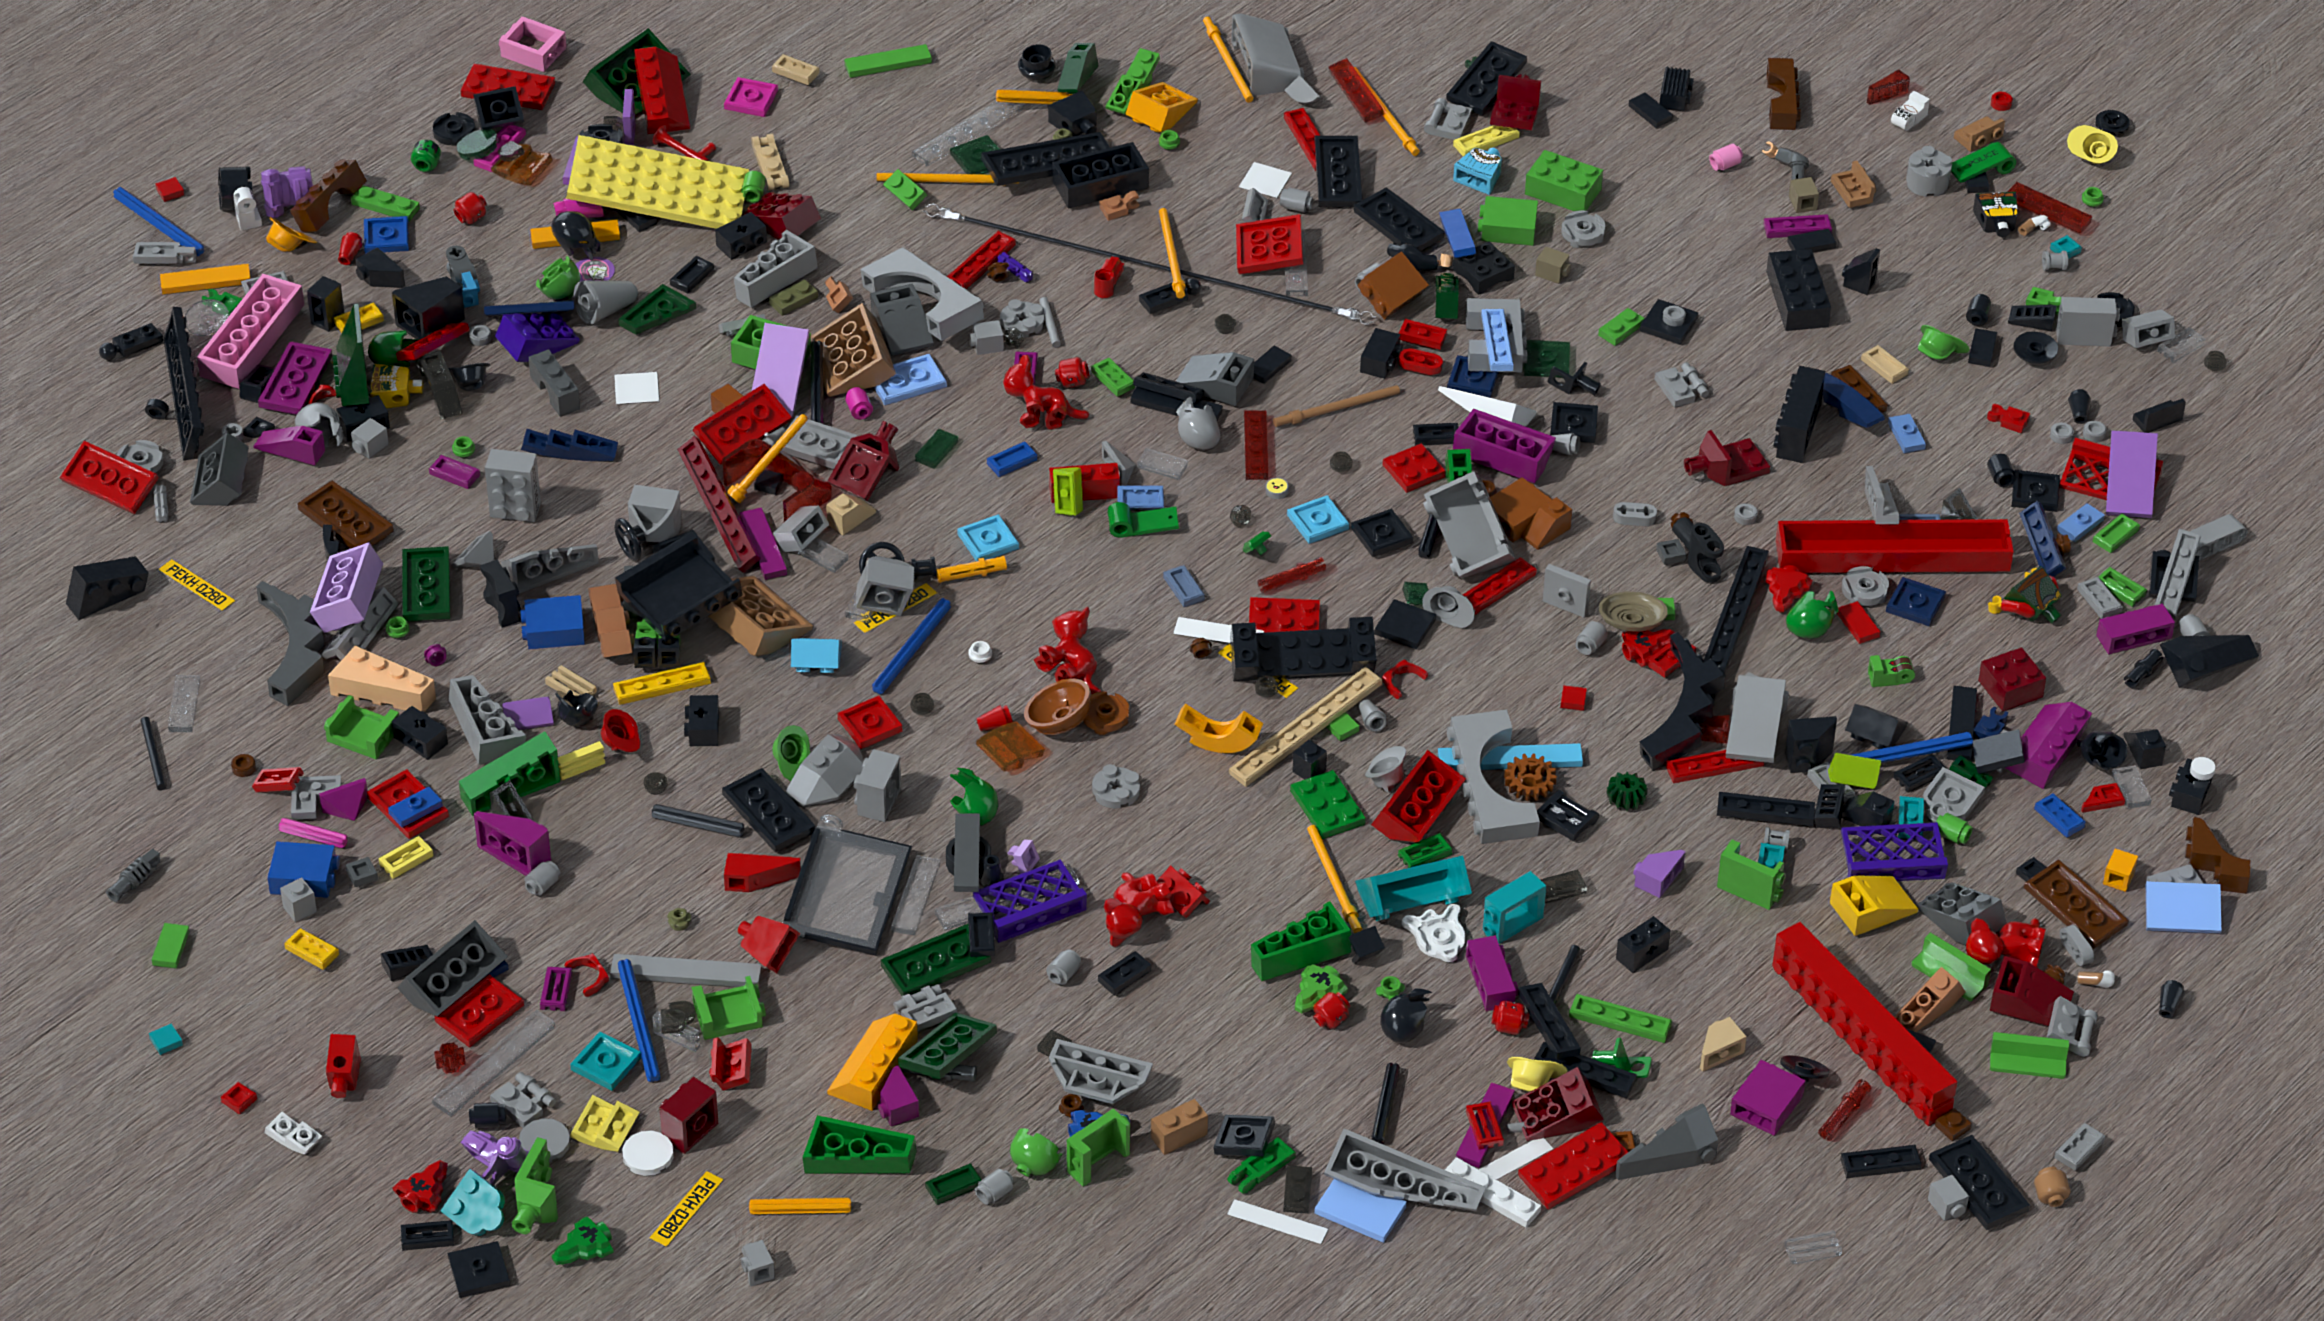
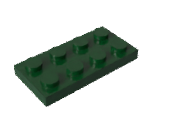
(426, 583)
(932, 961)
(947, 1045)

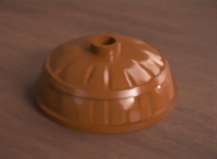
(1059, 706)

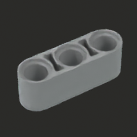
(2219, 535)

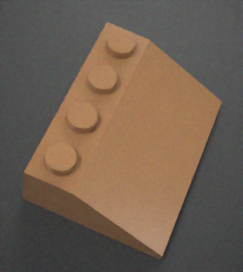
(854, 352)
(760, 619)

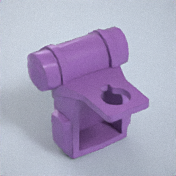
(284, 188)
(496, 1154)

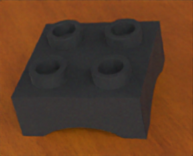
(1484, 267)
(501, 592)

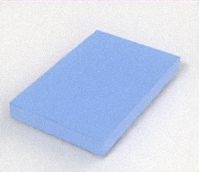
(911, 379)
(2183, 907)
(1360, 1210)

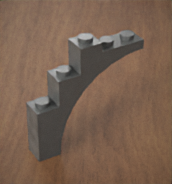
(302, 661)

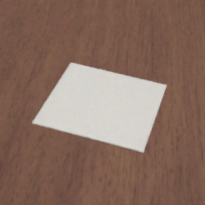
(1265, 179)
(636, 388)

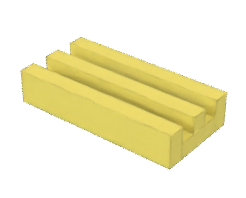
(581, 760)
(408, 859)

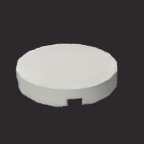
(647, 1153)

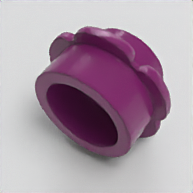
(435, 655)

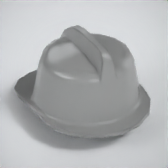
(1449, 606)
(1387, 768)

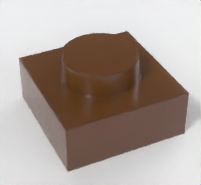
(1953, 1124)

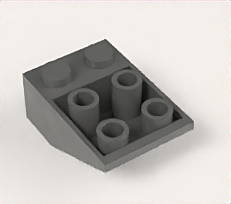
(901, 319)
(1219, 375)
(1958, 906)

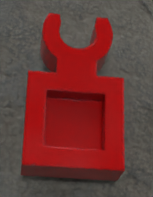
(2011, 419)

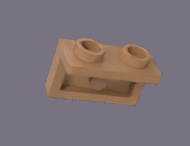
(1854, 186)

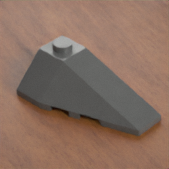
(1679, 1147)

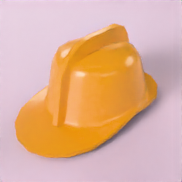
(286, 238)

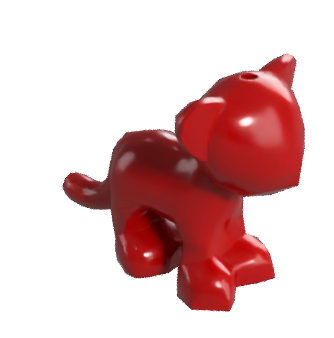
(1019, 383)
(1078, 660)
(1131, 902)
(2015, 940)

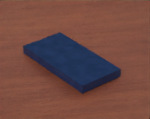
(529, 307)

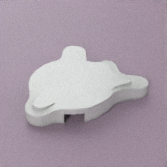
(1438, 934)

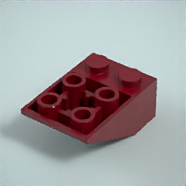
(785, 212)
(2026, 992)
(1558, 1107)

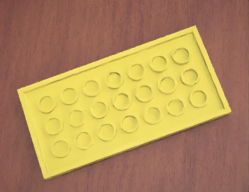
(656, 183)

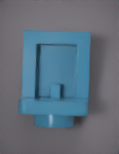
(470, 290)

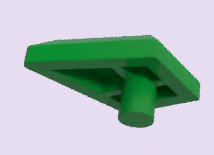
(1257, 543)

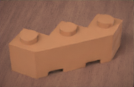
(610, 621)

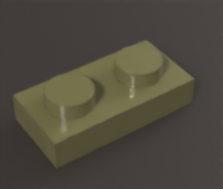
(793, 297)

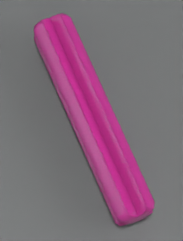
(313, 832)

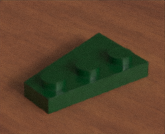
(656, 309)

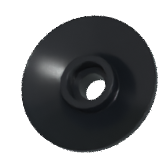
(2035, 347)
(1804, 1067)

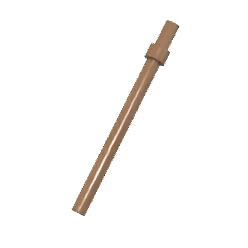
(1297, 416)

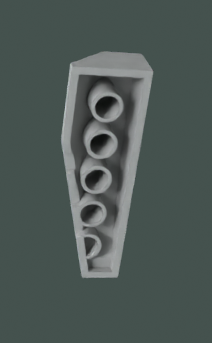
(1398, 1175)

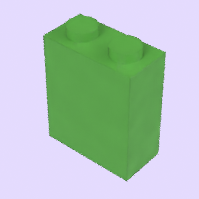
(1508, 220)

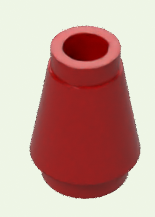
(350, 246)
(994, 718)

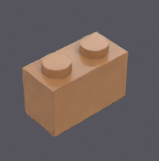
(1179, 1126)

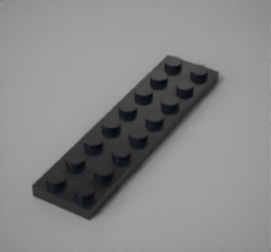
(183, 384)

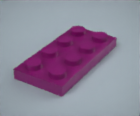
(295, 378)

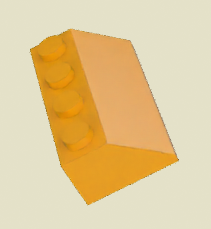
(873, 1060)

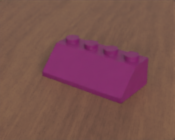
(1504, 445)
(2050, 741)

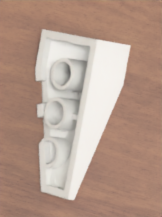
(1501, 409)

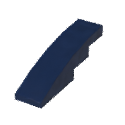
(1850, 403)
(561, 445)

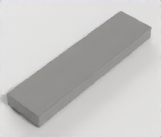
(2178, 571)

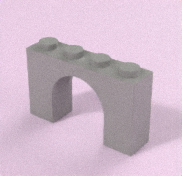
(1515, 323)

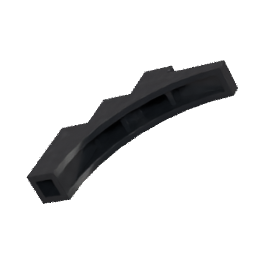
(1682, 729)

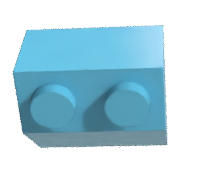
(815, 653)

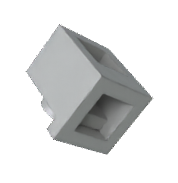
(757, 1263)

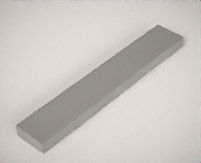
(689, 970)

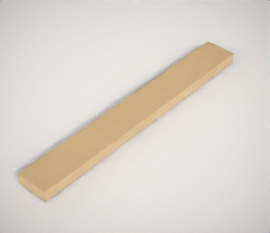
(1305, 726)

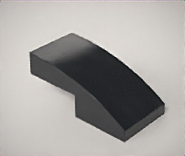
(330, 546)

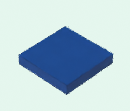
(387, 234)

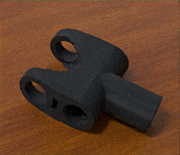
(1701, 542)

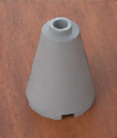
(603, 298)

